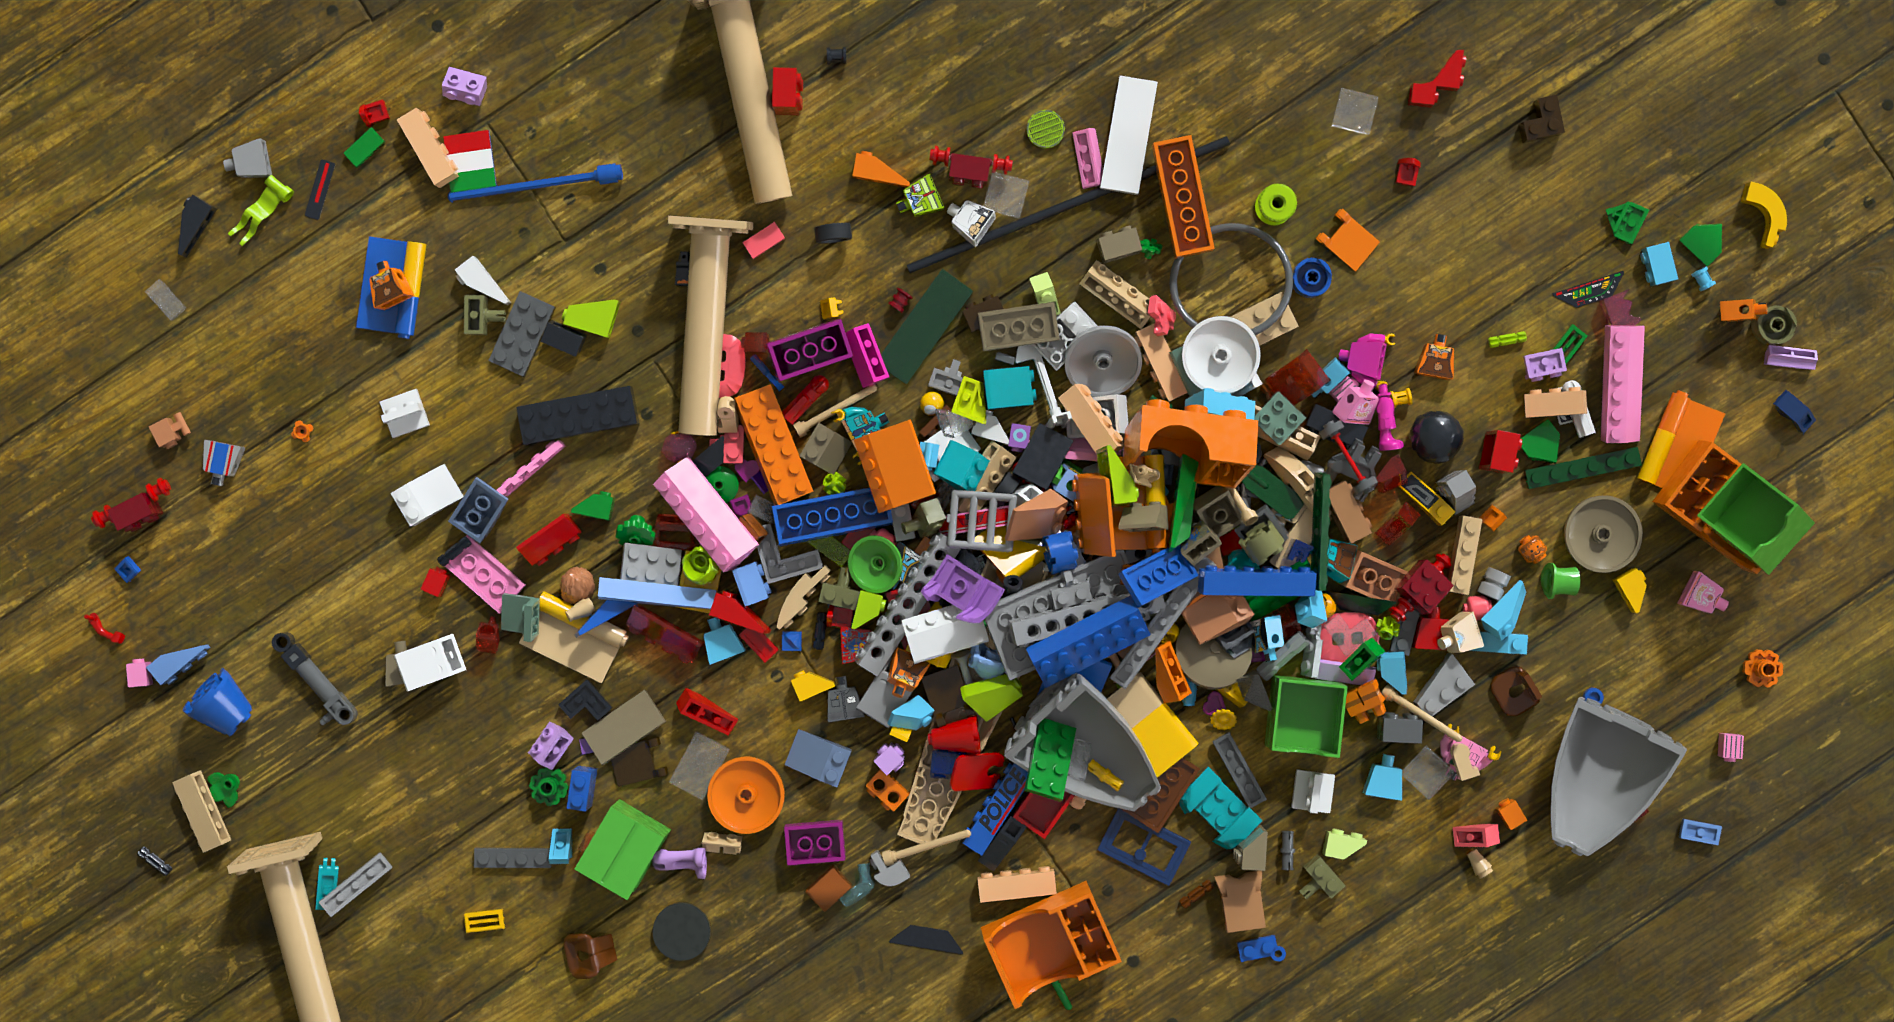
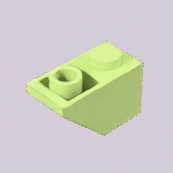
(1044, 290)
(1342, 845)

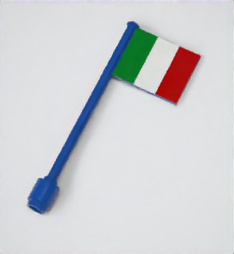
(477, 174)

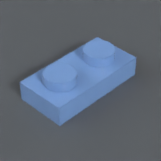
(1700, 831)

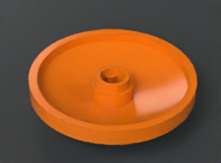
(746, 795)

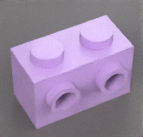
(464, 86)
(550, 745)
(889, 757)

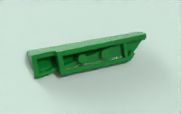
(1183, 502)

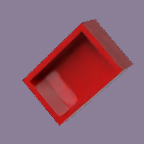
(786, 91)
(1500, 451)
(1041, 812)

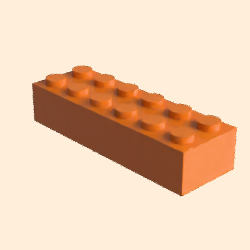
(1183, 196)
(772, 445)

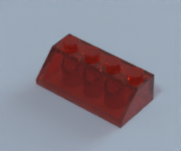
(664, 633)

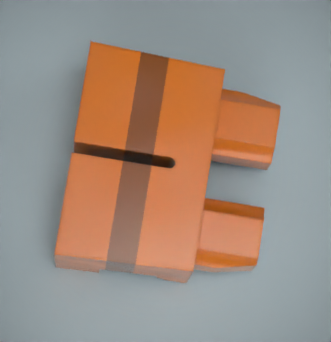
(1364, 698)

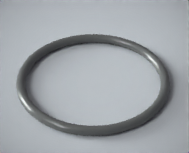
(1264, 236)

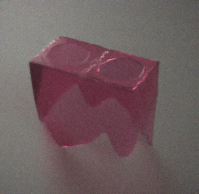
(1619, 310)

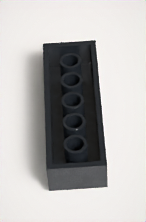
(577, 415)

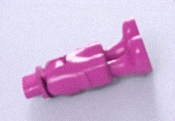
(1386, 420)

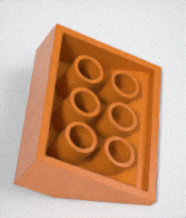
(894, 466)
(1094, 514)

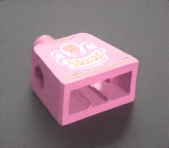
(1357, 404)
(1703, 594)

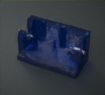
(1297, 549)

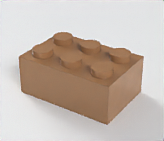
(1348, 513)

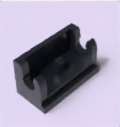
(563, 338)

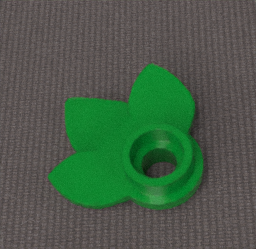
(222, 790)

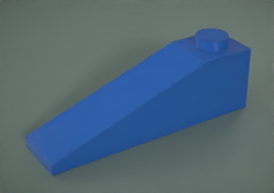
(605, 612)

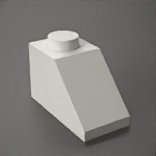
(991, 430)

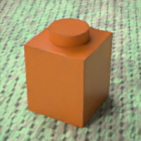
(1511, 813)

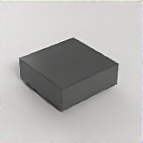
(1005, 358)

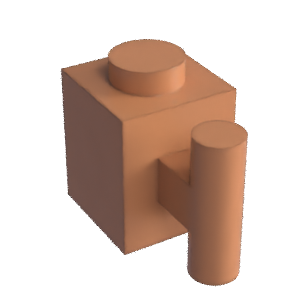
(166, 431)

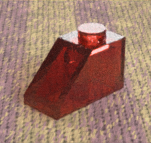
(755, 342)
(1397, 523)
(1288, 621)

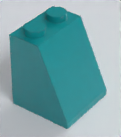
(1009, 387)

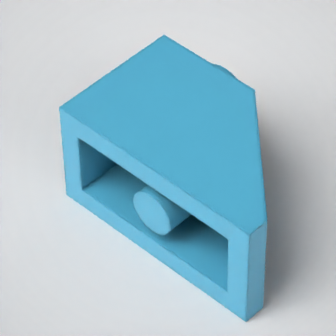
(1311, 610)
(1393, 670)
(912, 714)

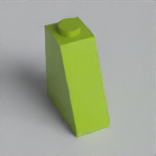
(592, 317)
(991, 695)

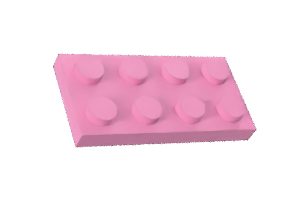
(485, 574)

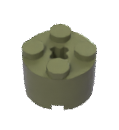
(1784, 328)
(1262, 542)

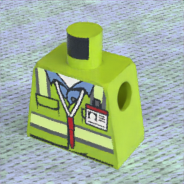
(921, 198)

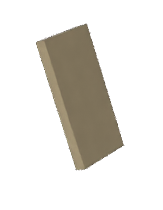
(1018, 326)
(623, 727)

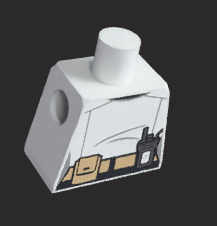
(971, 220)

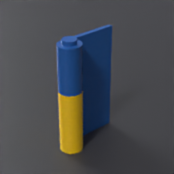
(401, 255)

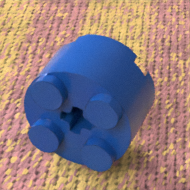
(1321, 280)
(1059, 552)

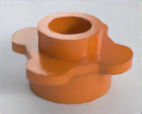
(299, 425)

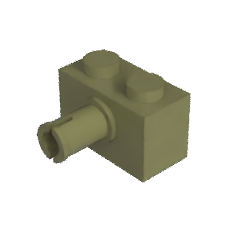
(477, 315)
(926, 519)
(840, 593)
(1321, 878)

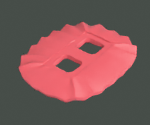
(733, 366)
(1333, 652)

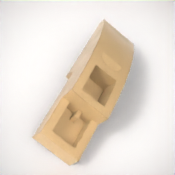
(1293, 472)
(795, 601)

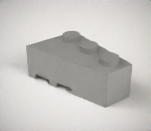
(1457, 490)
(1444, 686)

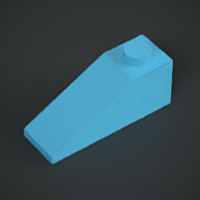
(1504, 615)
(1510, 644)

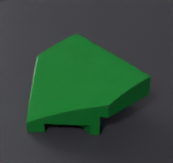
(1626, 221)
(1704, 241)
(1542, 443)

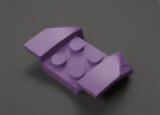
(963, 589)

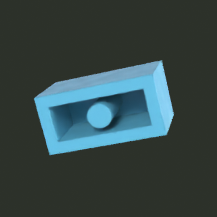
(1659, 264)

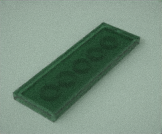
(925, 326)

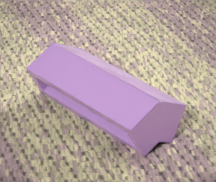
(1791, 357)

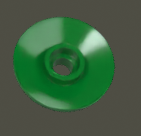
(729, 481)

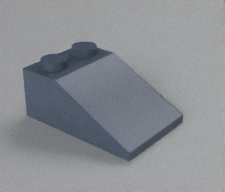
(478, 510)
(818, 757)

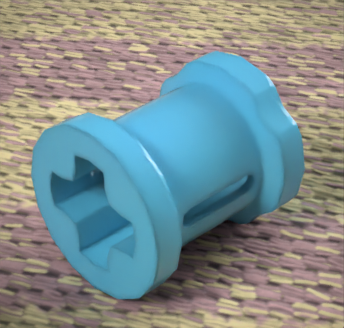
(1703, 278)

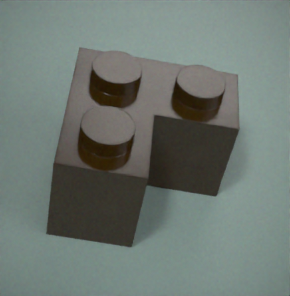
(1548, 121)

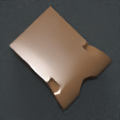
(1241, 901)

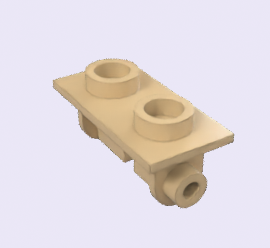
(1144, 475)
(713, 841)

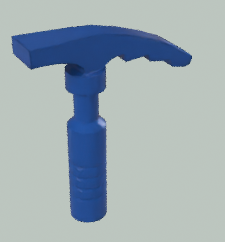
(765, 371)

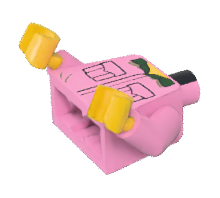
(1478, 754)

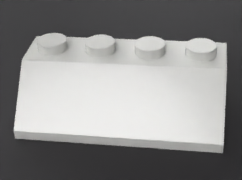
(941, 633)

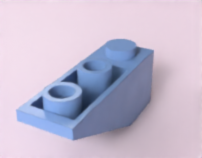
(169, 665)

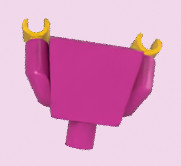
(1367, 358)

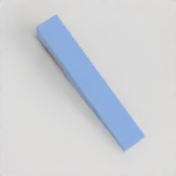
(655, 593)

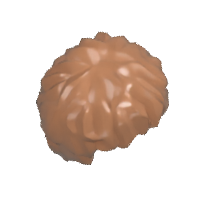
(576, 585)

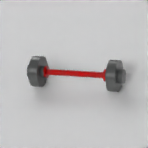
(1332, 430)

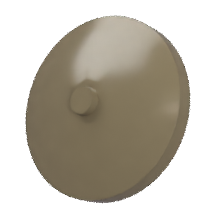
(1603, 534)
(1208, 663)

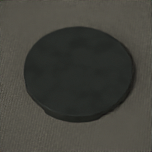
(681, 931)

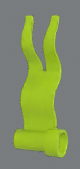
(263, 207)

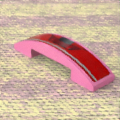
(981, 520)

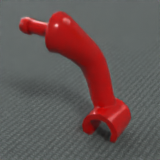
(94, 620)

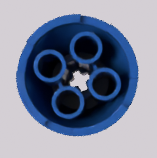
(219, 704)

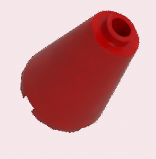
(957, 736)

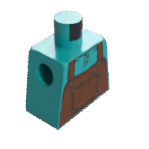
(1341, 560)

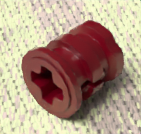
(900, 299)

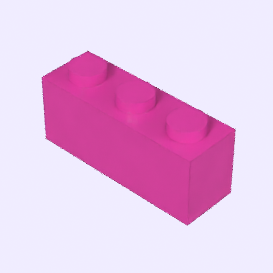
(866, 355)

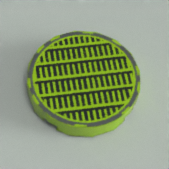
(1045, 129)

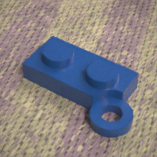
(1260, 948)

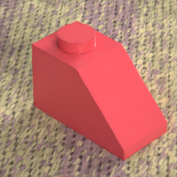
(1476, 835)

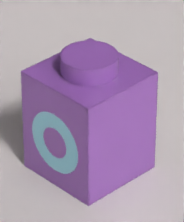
(1019, 437)

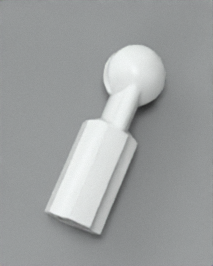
(1581, 421)

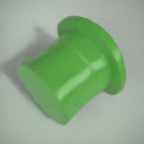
(1559, 580)

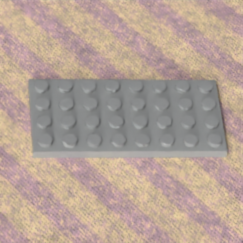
(1102, 579)

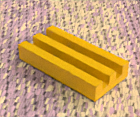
(483, 913)

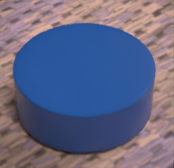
(1593, 693)

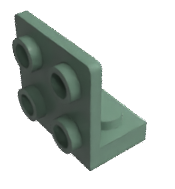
(1279, 418)
(520, 615)

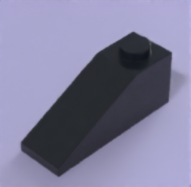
(193, 222)

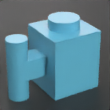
(930, 454)

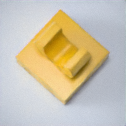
(829, 308)

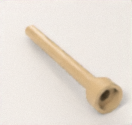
(803, 427)
(1248, 516)
(1392, 695)
(891, 857)

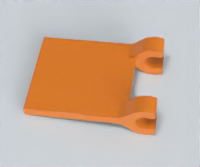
(1350, 241)

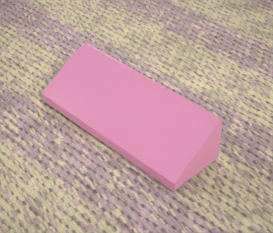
(1088, 157)

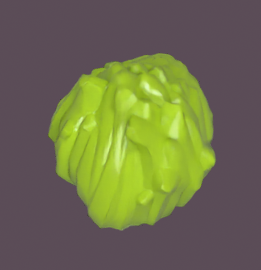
(699, 566)

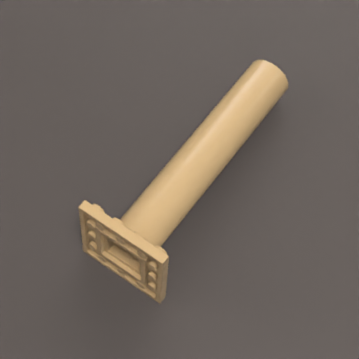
(750, 98)
(704, 320)
(294, 922)

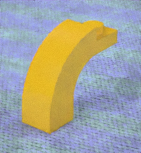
(1772, 209)

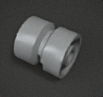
(1494, 583)

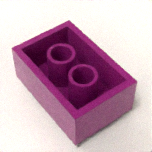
(815, 842)

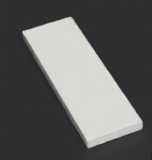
(1128, 135)

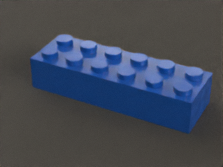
(828, 517)
(1088, 641)

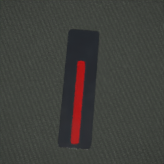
(319, 189)

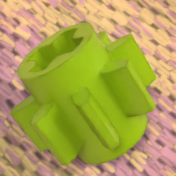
(834, 484)
(1387, 628)

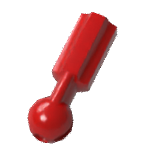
(805, 398)

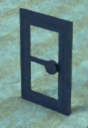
(1136, 862)

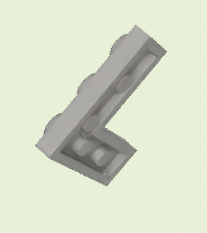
(778, 569)

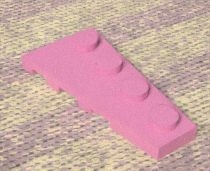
(526, 472)

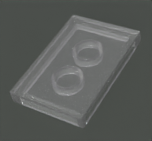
(699, 765)

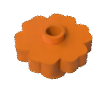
(1755, 664)

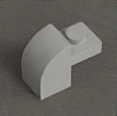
(888, 875)

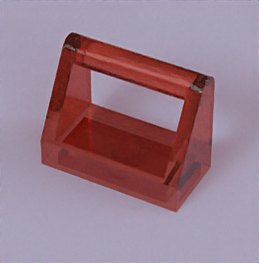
(1392, 475)
(672, 523)

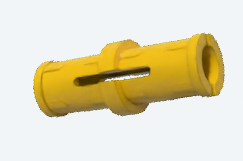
(1105, 775)

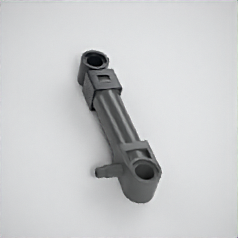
(299, 660)

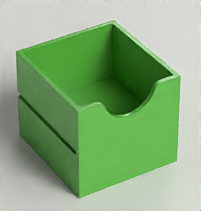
(1756, 518)
(1306, 716)
(622, 849)

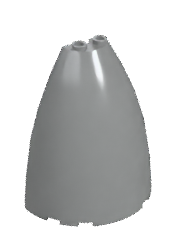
(1097, 721)
(1606, 775)

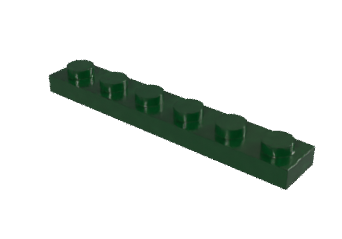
(1582, 468)
(1320, 526)

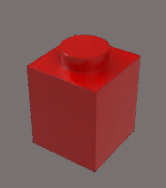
(435, 581)

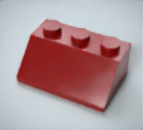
(549, 540)

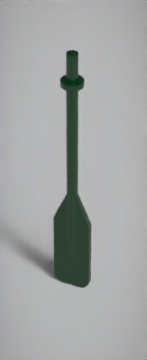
(1270, 490)

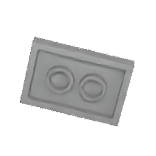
(650, 564)

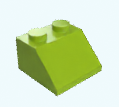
(868, 607)

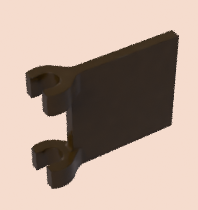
(945, 693)
(637, 763)

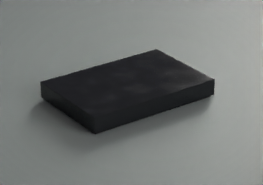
(1042, 457)

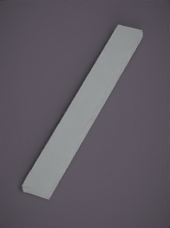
(1158, 628)

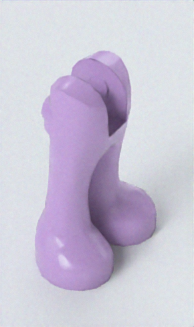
(689, 859)

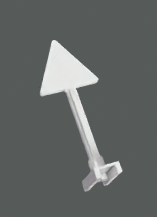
(1057, 418)

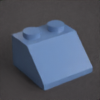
(751, 583)

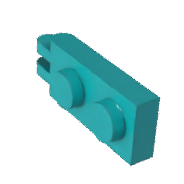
(326, 880)

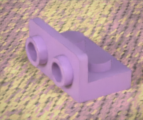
(1544, 363)

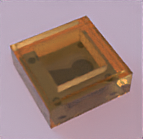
(586, 840)

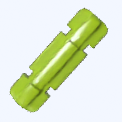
(1507, 339)

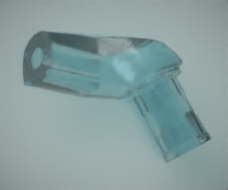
(861, 889)

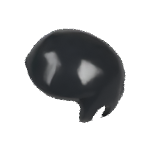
(1436, 436)

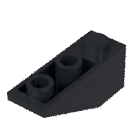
(1002, 843)

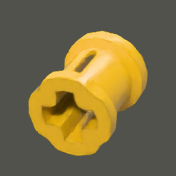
(1402, 397)

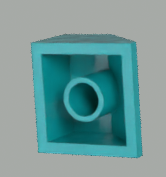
(961, 466)

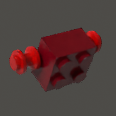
(968, 168)
(134, 511)
(1422, 587)

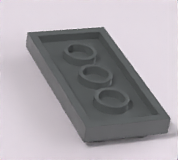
(521, 334)

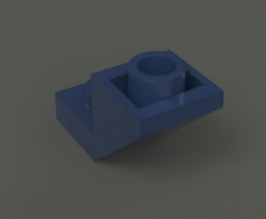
(1795, 410)

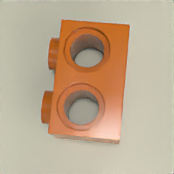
(891, 785)

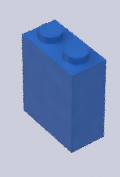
(582, 788)

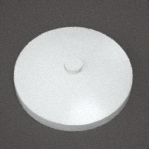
(1221, 354)

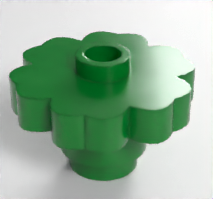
(635, 531)
(557, 781)

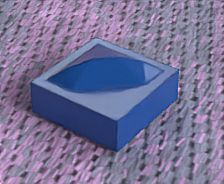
(127, 569)
(791, 640)

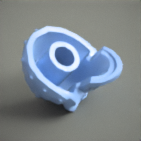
(985, 662)

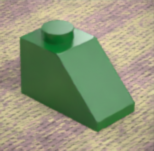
(596, 506)
(1362, 659)

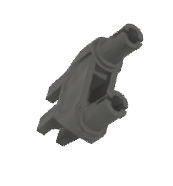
(1366, 465)

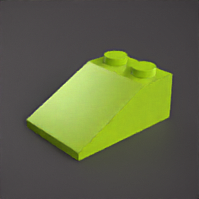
(1121, 483)

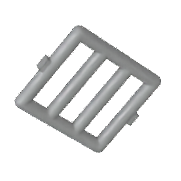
(974, 496)

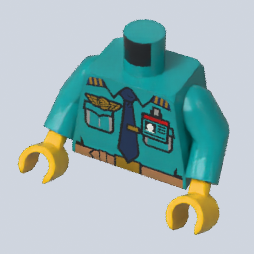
(860, 422)

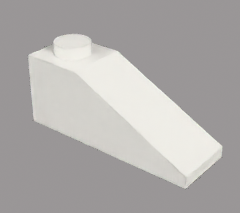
(475, 276)

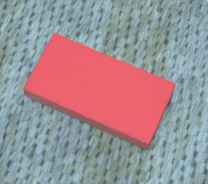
(763, 240)

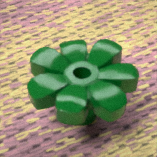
(1150, 247)

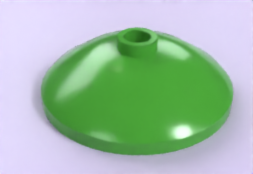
(865, 564)

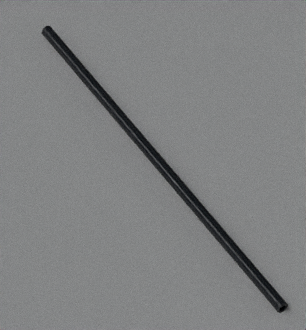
(1046, 213)

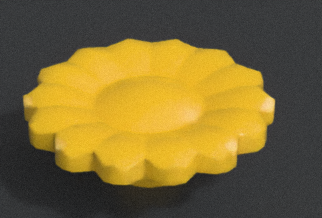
(1223, 719)

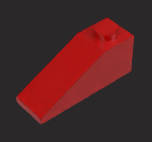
(705, 711)

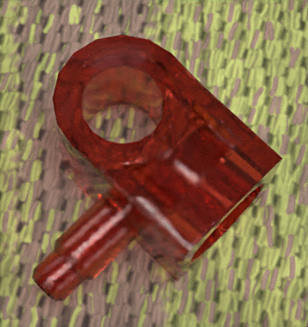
(488, 636)

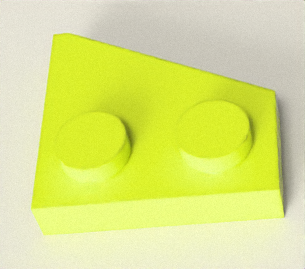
(971, 400)

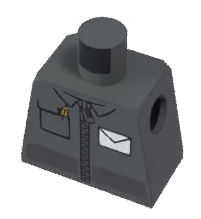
(843, 701)

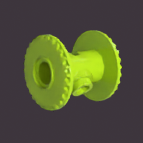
(1287, 204)

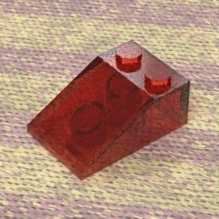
(1298, 378)

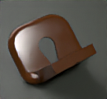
(1509, 678)
(600, 952)

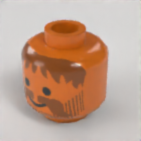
(1532, 549)

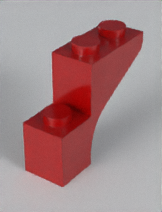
(1447, 79)

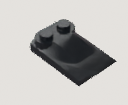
(1237, 640)

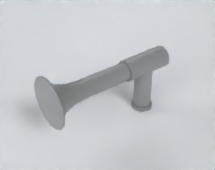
(961, 657)

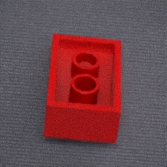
(732, 609)

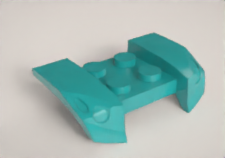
(1220, 809)

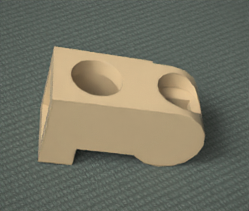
(728, 415)
(1460, 757)

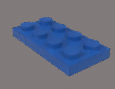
(1157, 575)

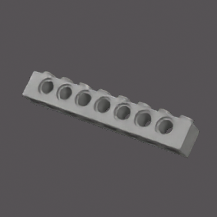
(1019, 626)
(896, 631)

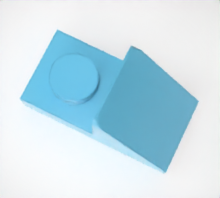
(560, 846)

